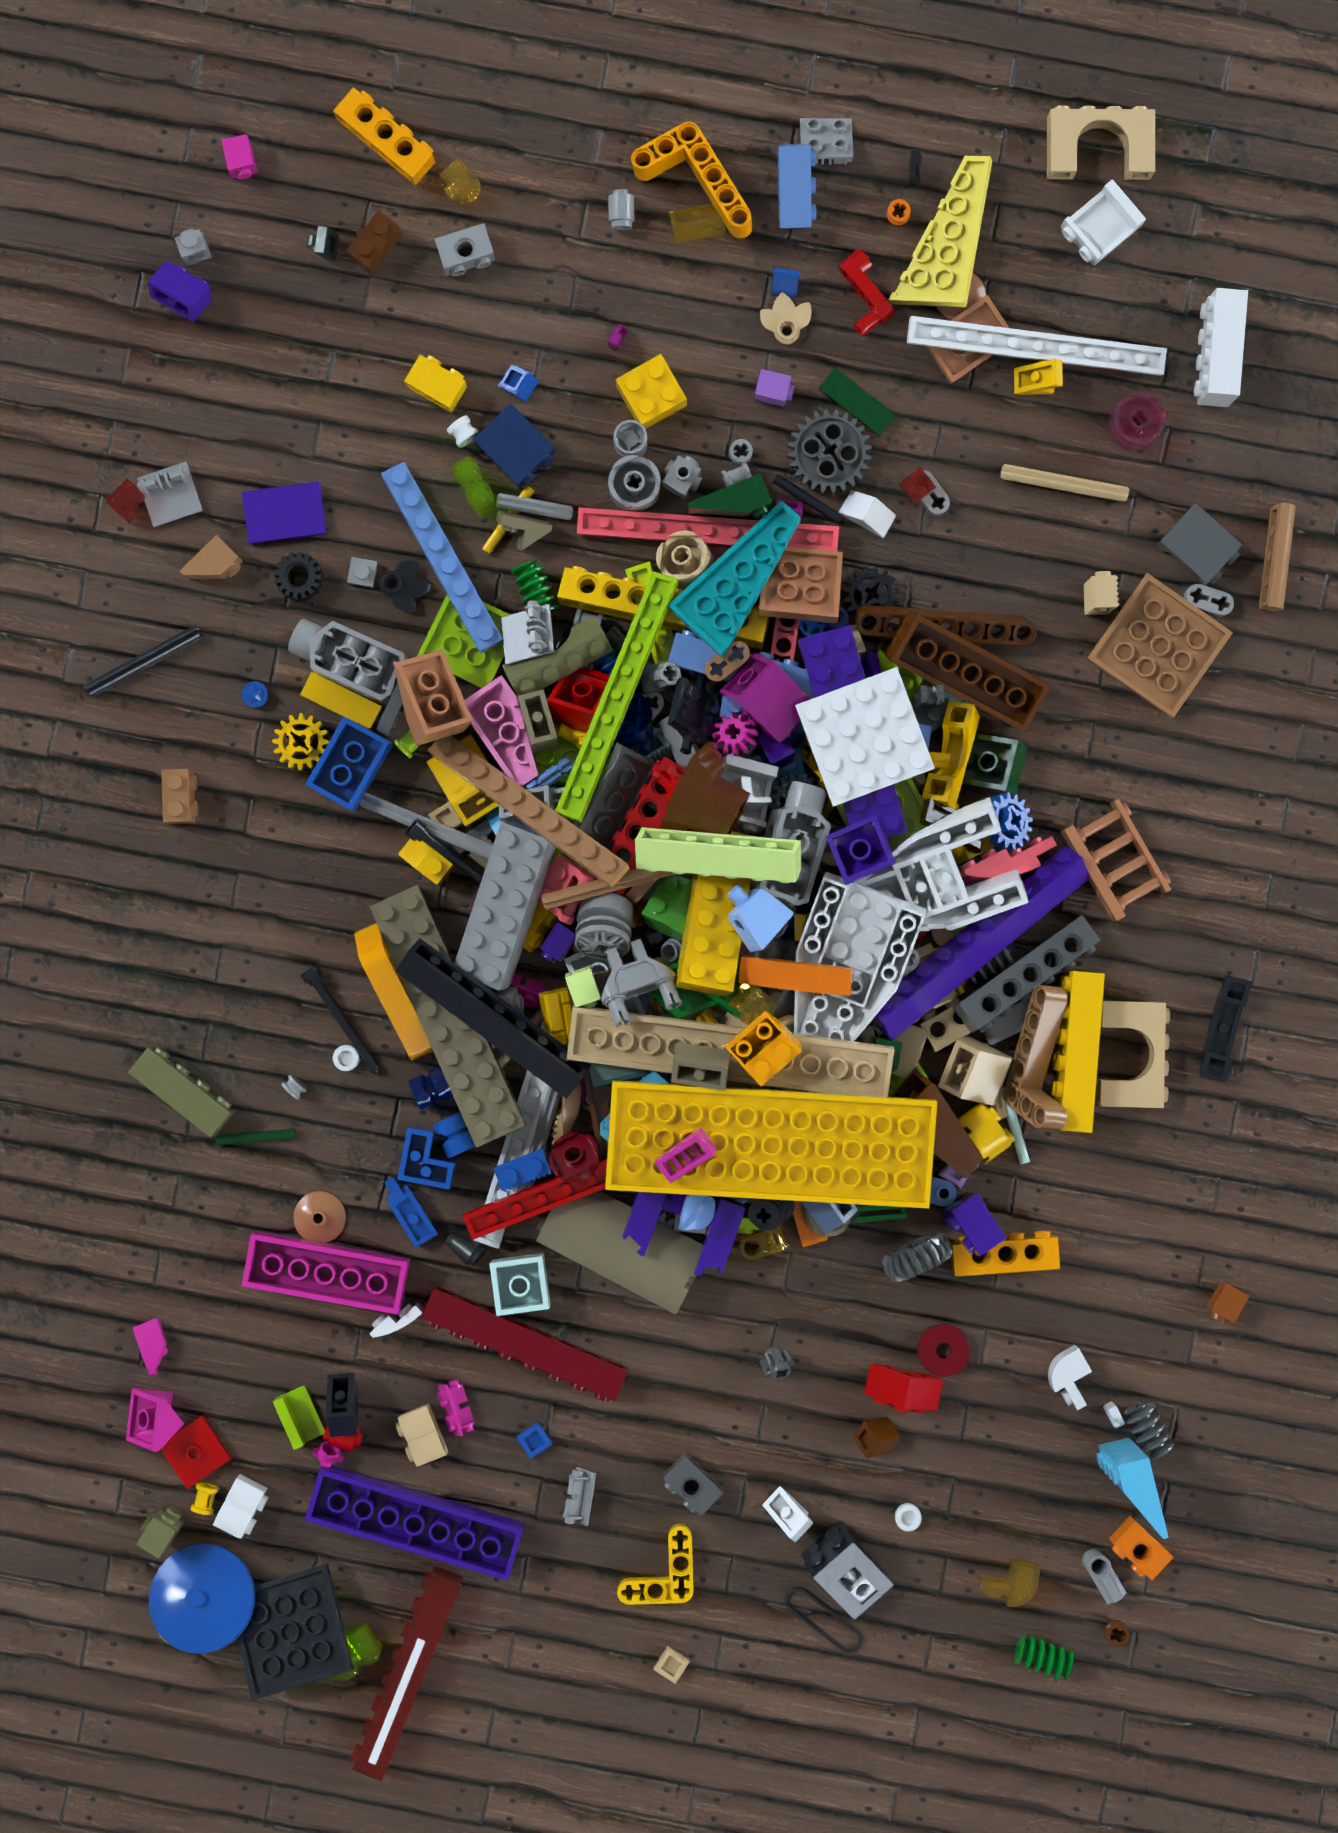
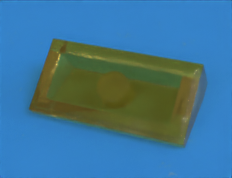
(696, 223)

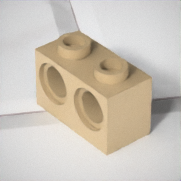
(952, 1030)

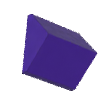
(861, 849)

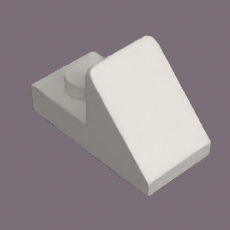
(788, 1513)

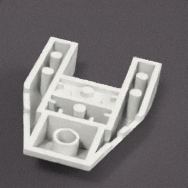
(930, 877)

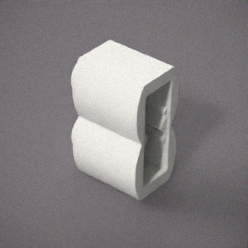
(240, 1507)

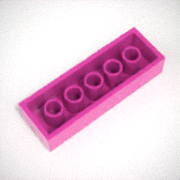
(326, 1272)

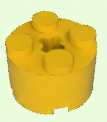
(985, 1132)

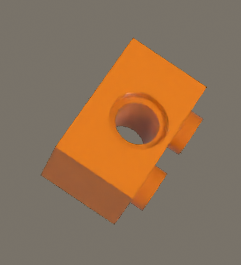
(1153, 1558)

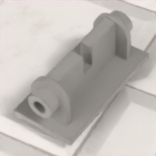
(581, 1488)

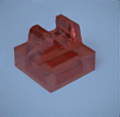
(917, 485)

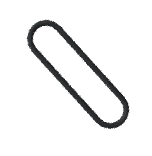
(817, 1628)

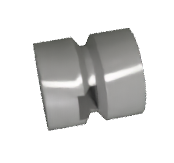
(630, 439)

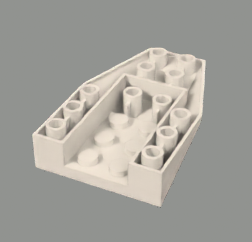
(857, 931)

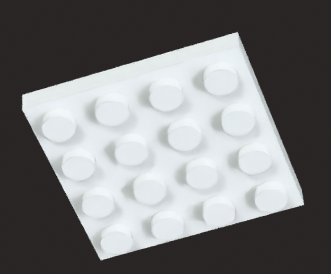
(864, 736)

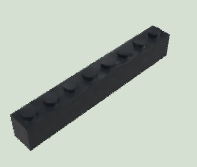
(491, 1017)

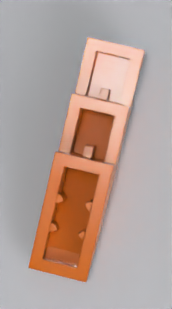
(795, 975)

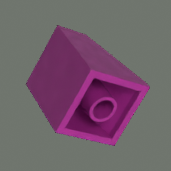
(766, 696)

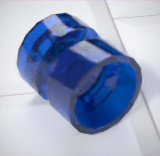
(439, 1084)

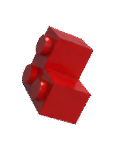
(903, 1388)

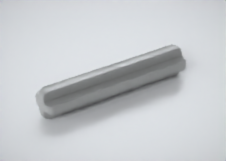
(534, 506)

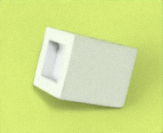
(755, 801)

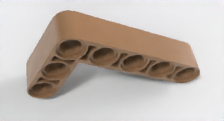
(1033, 1057)

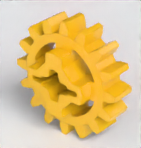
(309, 733)

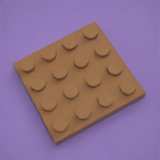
(1159, 645)

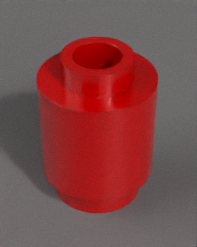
(344, 1442)

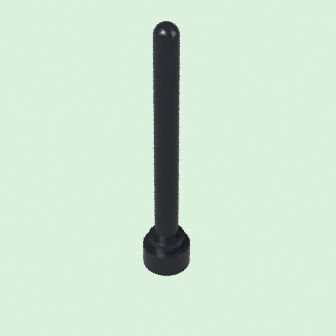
(419, 832)
(314, 978)

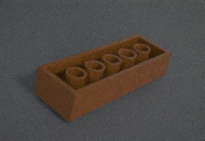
(967, 670)

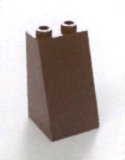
(951, 1139)

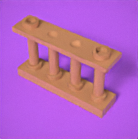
(1101, 882)

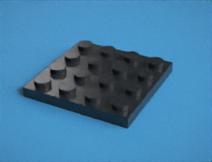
(294, 1634)

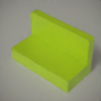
(299, 1416)

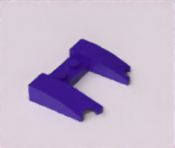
(719, 1236)

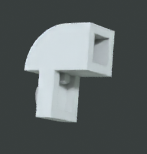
(1064, 1371)

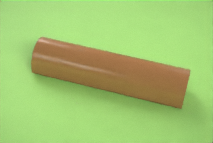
(1277, 557)

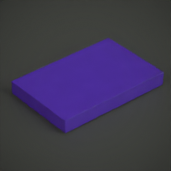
(284, 513)

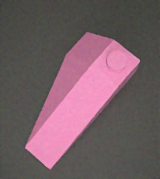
(502, 730)

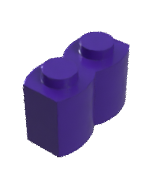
(558, 942)

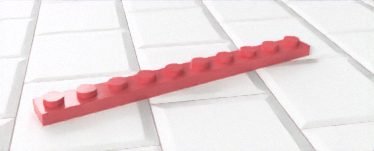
(710, 529)

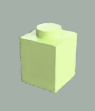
(583, 987)

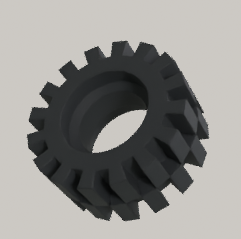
(287, 565)

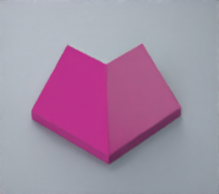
(151, 1419)

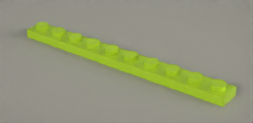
(616, 697)

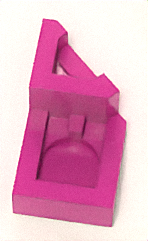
(151, 1344)

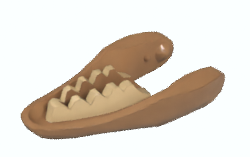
(566, 1113)

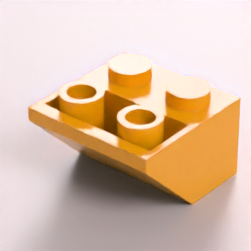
(764, 1047)

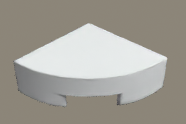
(1114, 1414)

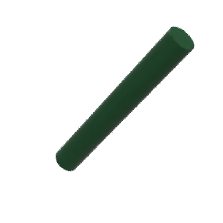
(260, 1136)

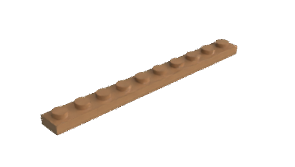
(530, 810)

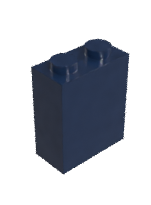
(515, 446)

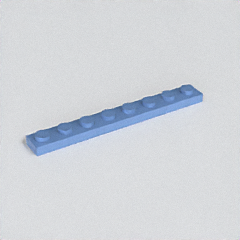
(442, 557)

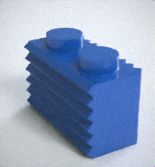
(523, 1169)

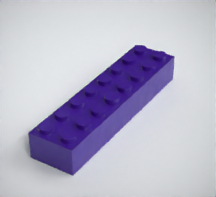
(831, 664)
(415, 1521)

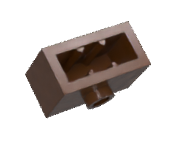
(374, 242)

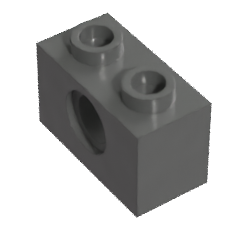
(686, 1469)

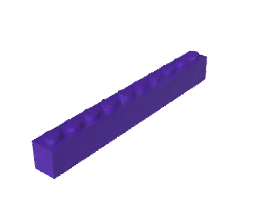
(979, 943)

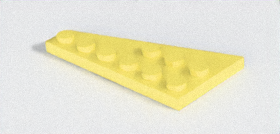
(947, 251)

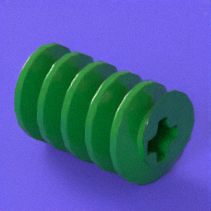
(533, 584)
(1043, 1656)

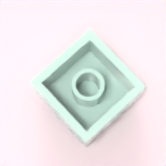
(520, 1284)

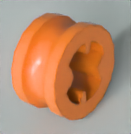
(906, 214)

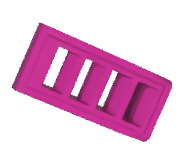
(697, 1136)

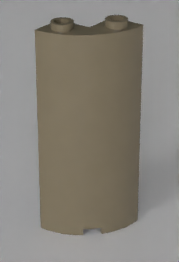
(592, 1234)

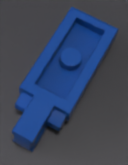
(410, 1213)

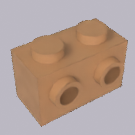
(179, 796)

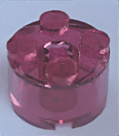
(1150, 415)

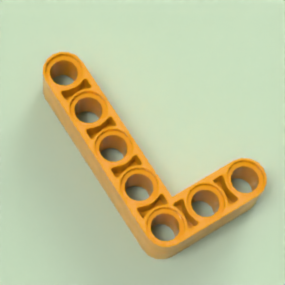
(704, 171)
(391, 991)

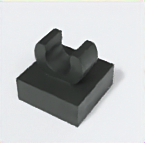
(325, 243)

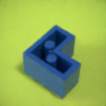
(418, 1163)

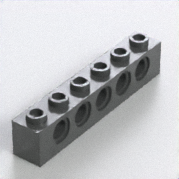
(1077, 932)

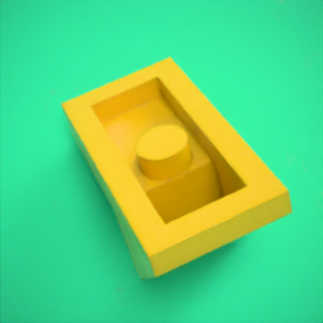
(1038, 377)

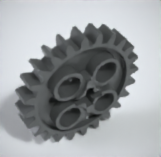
(849, 439)

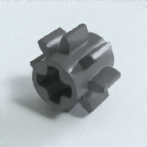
(777, 1363)

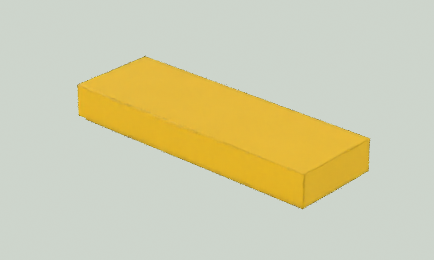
(341, 700)

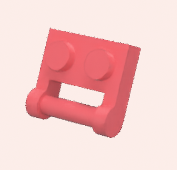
(561, 876)

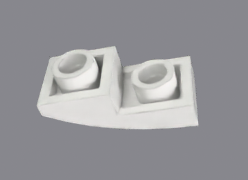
(389, 1324)

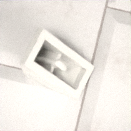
(867, 513)

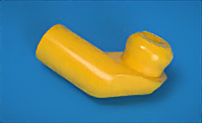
(571, 735)

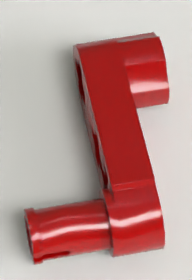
(854, 271)

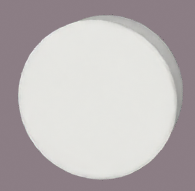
(346, 1058)
(908, 1517)

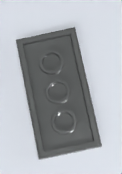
(615, 794)

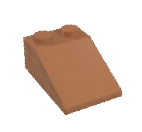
(431, 697)

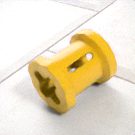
(205, 1498)

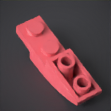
(1002, 862)

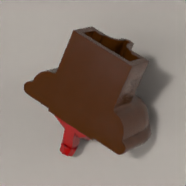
(701, 795)

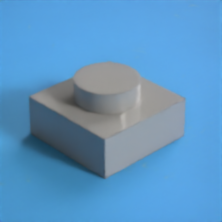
(362, 572)

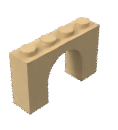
(1132, 126)
(1148, 1087)

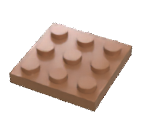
(804, 586)

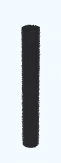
(807, 499)

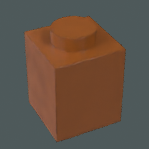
(1226, 1302)

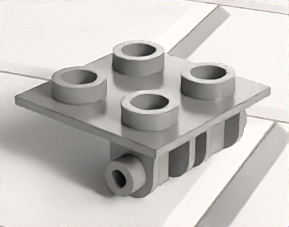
(829, 138)
(169, 494)
(527, 633)

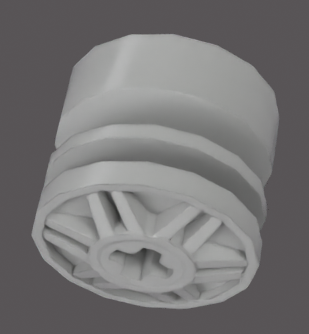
(603, 925)

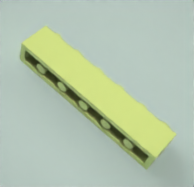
(718, 855)

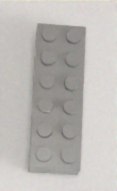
(505, 905)

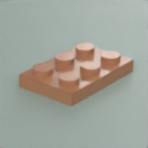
(956, 362)

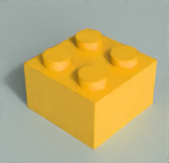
(651, 392)

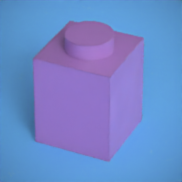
(773, 388)

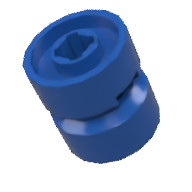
(455, 1135)

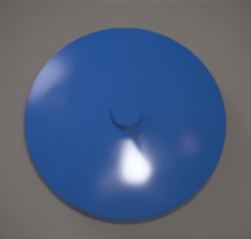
(202, 1598)

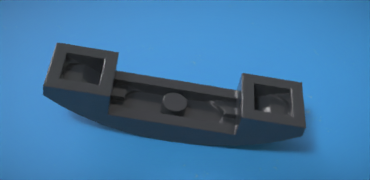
(1223, 1028)

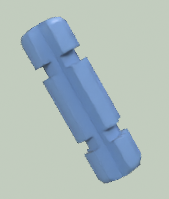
(552, 775)

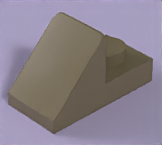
(530, 528)

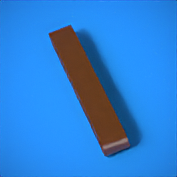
(958, 619)

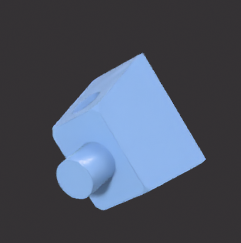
(757, 916)

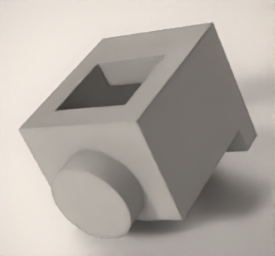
(190, 244)

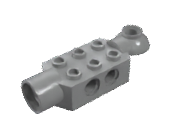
(348, 658)
(798, 821)

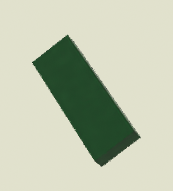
(856, 402)

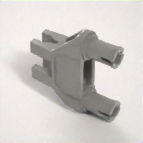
(636, 979)

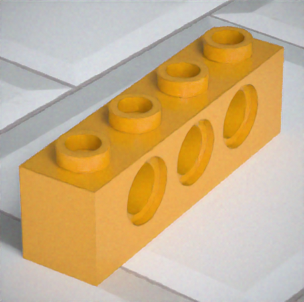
(412, 166)
(1045, 1259)

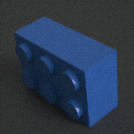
(349, 764)

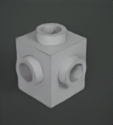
(682, 485)

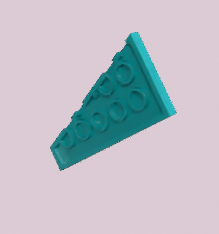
(728, 589)

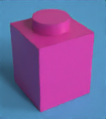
(239, 157)

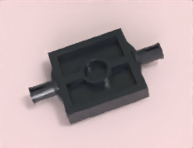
(693, 713)

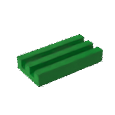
(857, 1218)

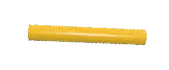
(499, 532)

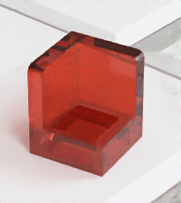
(125, 500)

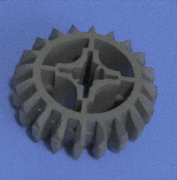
(916, 1256)

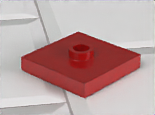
(195, 1451)

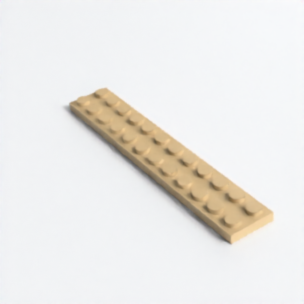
(652, 1040)

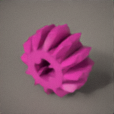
(730, 725)

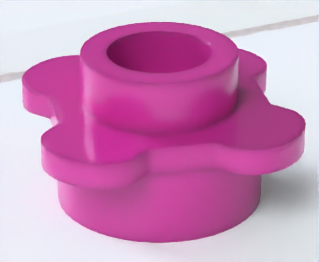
(328, 1455)

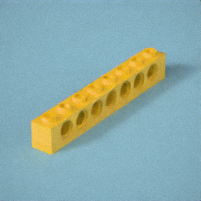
(622, 607)

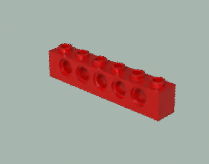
(636, 816)

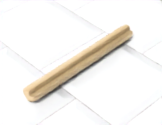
(1064, 483)

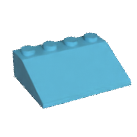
(1134, 1476)

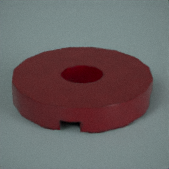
(581, 1167)
(951, 1363)

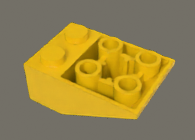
(466, 799)

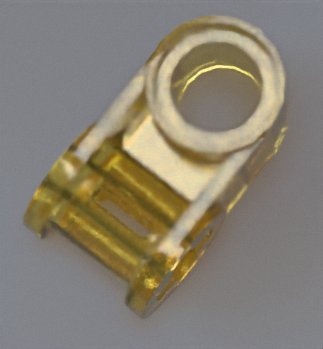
(766, 1243)

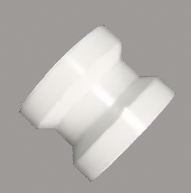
(462, 431)

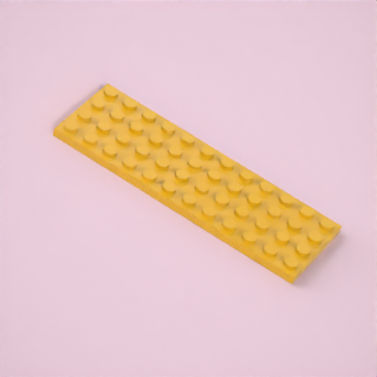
(774, 1144)

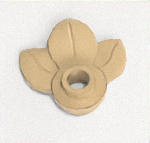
(786, 316)

